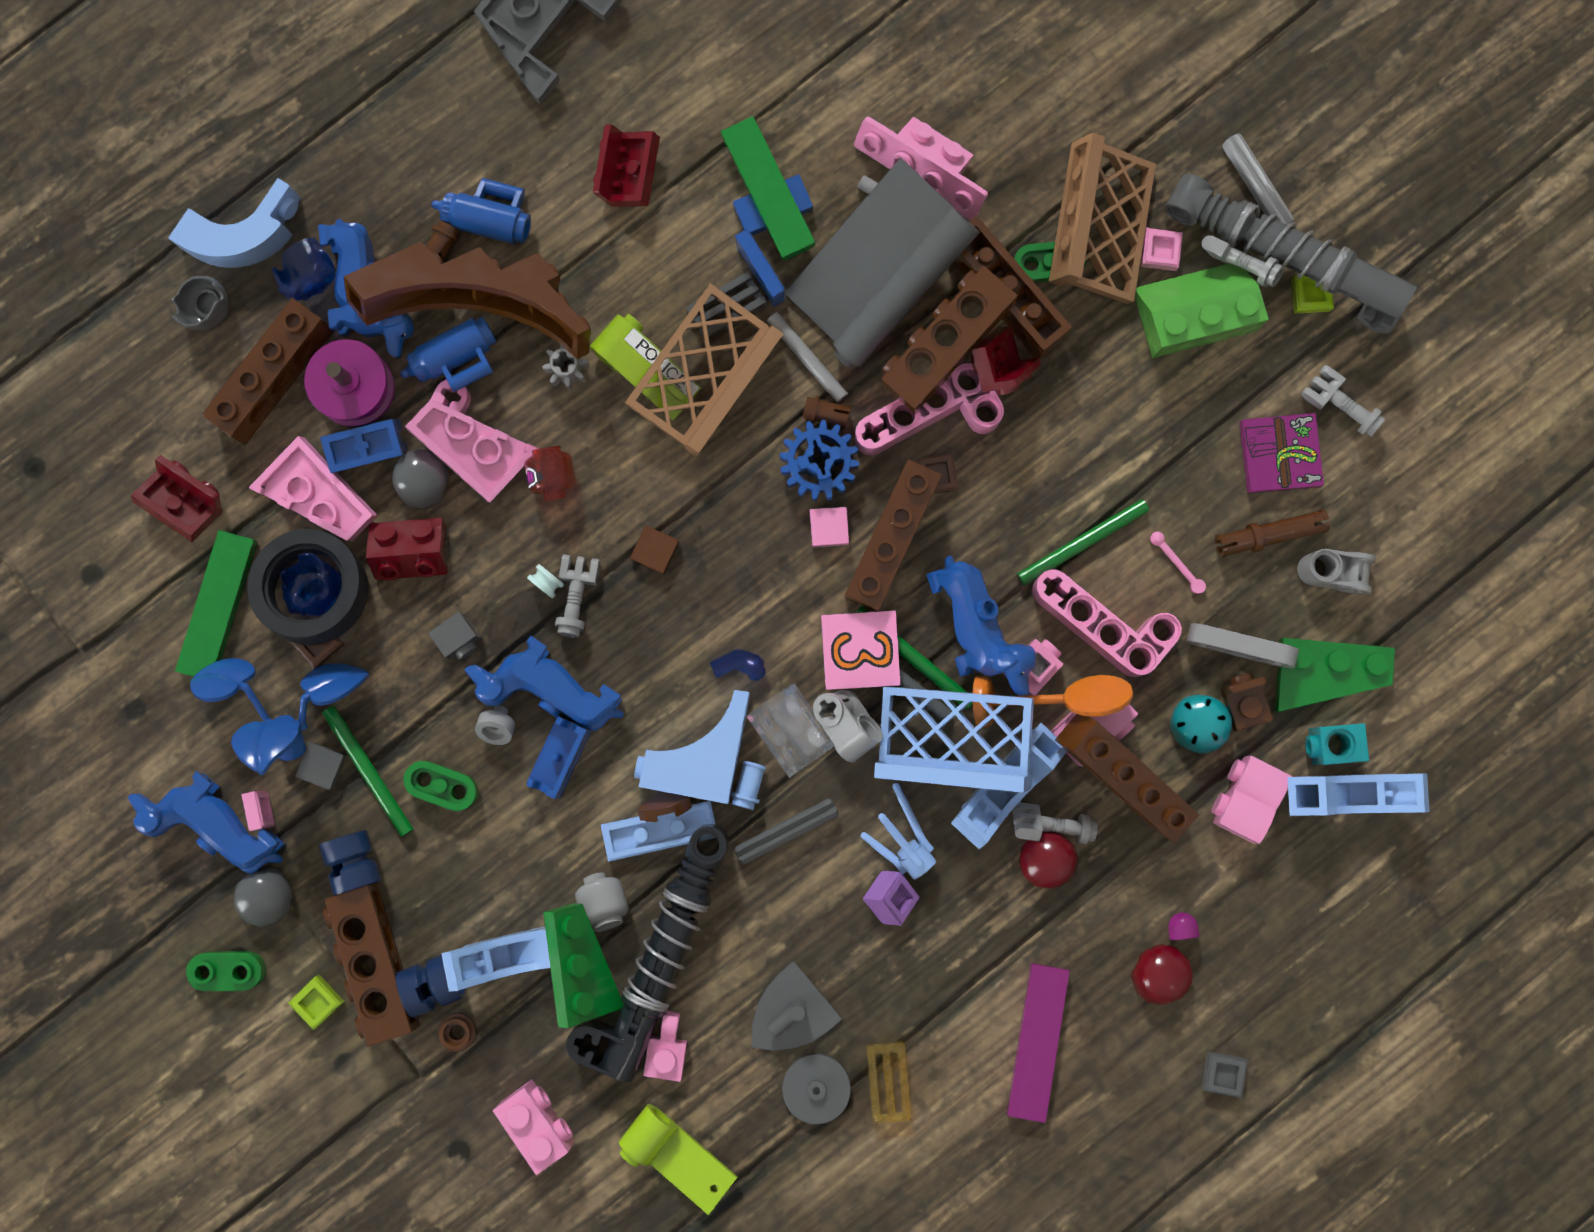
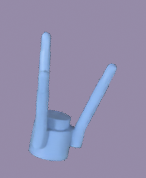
(914, 857)

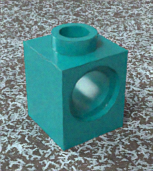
(1353, 744)

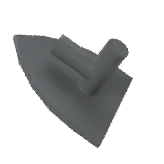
(791, 1012)

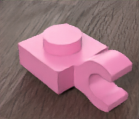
(666, 1053)

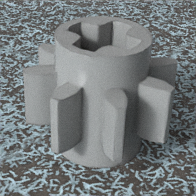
(557, 362)

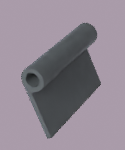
(881, 263)

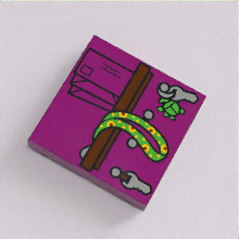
(1281, 453)

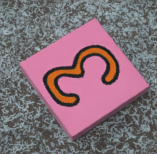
(860, 650)

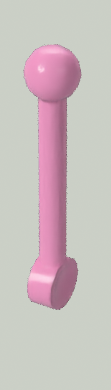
(1196, 585)

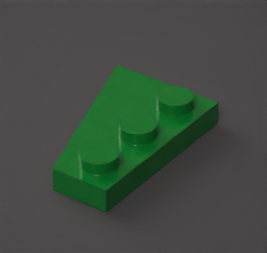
(1331, 672)
(578, 968)

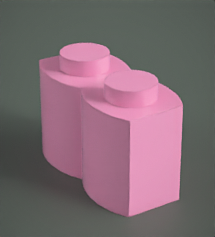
(1251, 799)

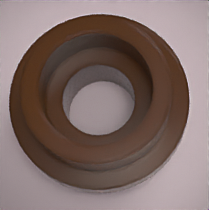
(446, 1037)

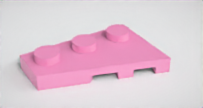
(471, 449)
(304, 484)

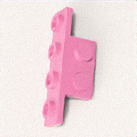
(930, 155)

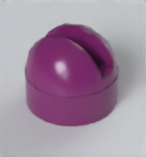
(1183, 927)

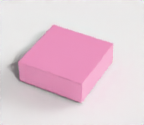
(1161, 249)
(829, 527)
(258, 810)

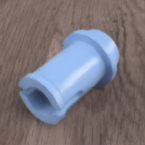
(748, 785)

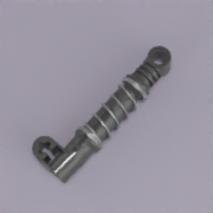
(1338, 270)

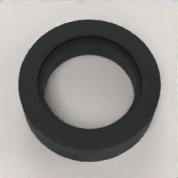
(282, 552)

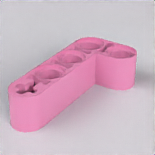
(955, 398)
(1100, 616)

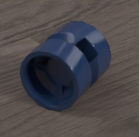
(350, 862)
(414, 990)

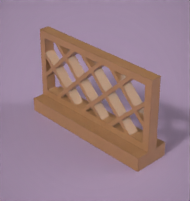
(1081, 211)
(731, 386)

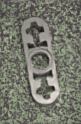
(1242, 645)

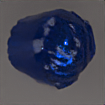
(305, 270)
(310, 586)

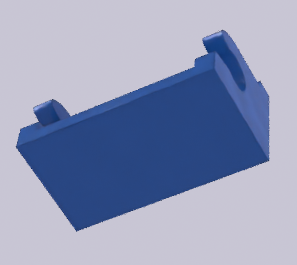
(363, 445)
(558, 757)

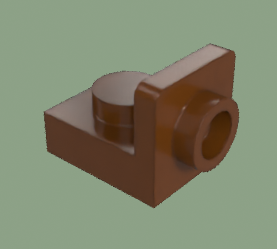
(1246, 701)

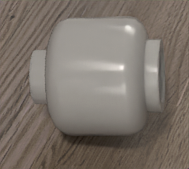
(603, 901)

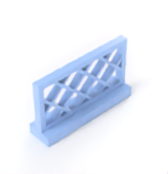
(955, 772)

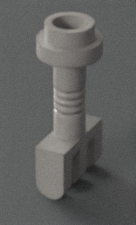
(1267, 272)
(1330, 392)
(569, 624)
(1030, 824)

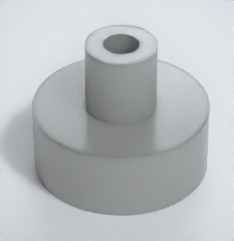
(495, 726)

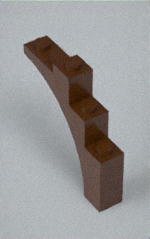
(421, 281)

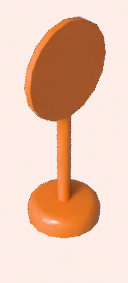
(1087, 697)

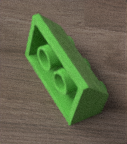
(1200, 309)

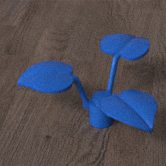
(263, 742)

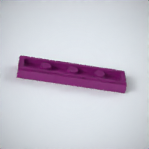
(1038, 1042)

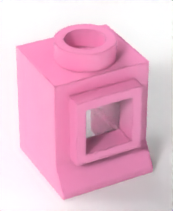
(1046, 665)

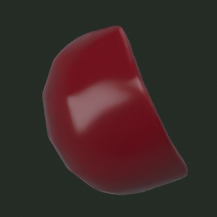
(1048, 861)
(1162, 974)

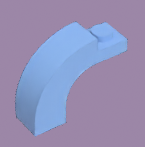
(241, 242)
(1358, 794)
(989, 807)
(496, 958)

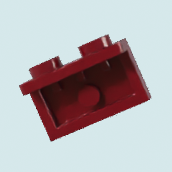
(625, 167)
(999, 363)
(178, 499)
(406, 549)

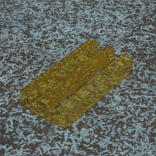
(886, 1049)

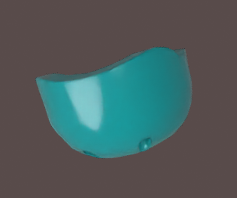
(1201, 722)

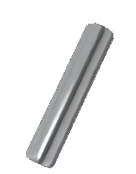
(1256, 178)

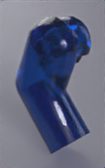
(742, 661)

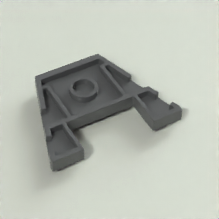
(523, 26)

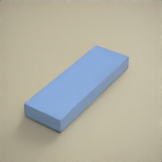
(638, 837)

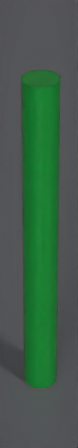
(1083, 542)
(925, 667)
(367, 771)

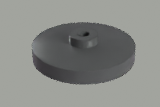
(816, 1088)

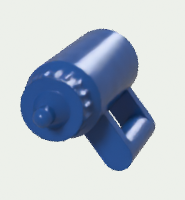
(485, 216)
(452, 350)

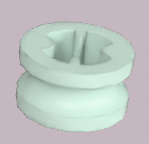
(545, 581)

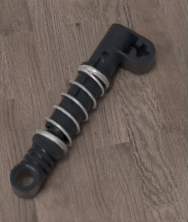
(647, 994)

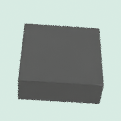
(321, 766)
(1224, 1074)

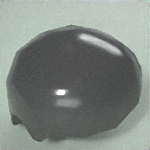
(201, 303)
(420, 478)
(263, 897)

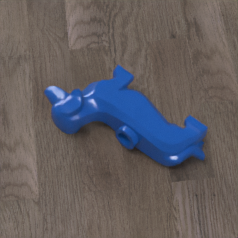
(356, 252)
(979, 629)
(547, 681)
(211, 820)

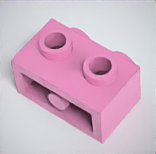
(534, 1126)

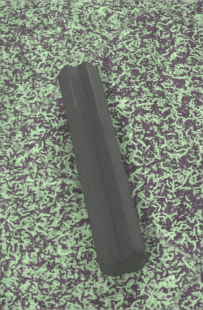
(786, 831)

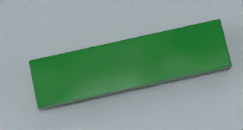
(767, 188)
(216, 602)

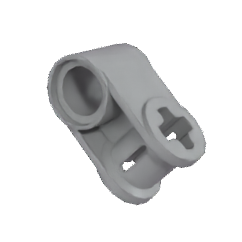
(1343, 570)
(848, 725)

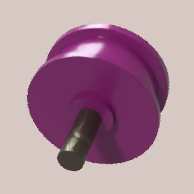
(349, 383)

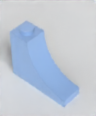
(702, 768)

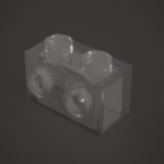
(790, 730)

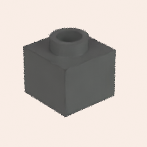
(456, 637)

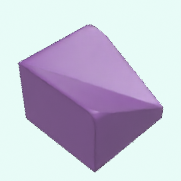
(891, 898)

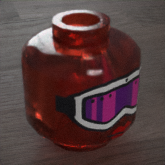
(550, 472)

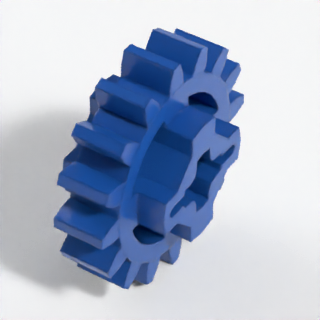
(835, 455)

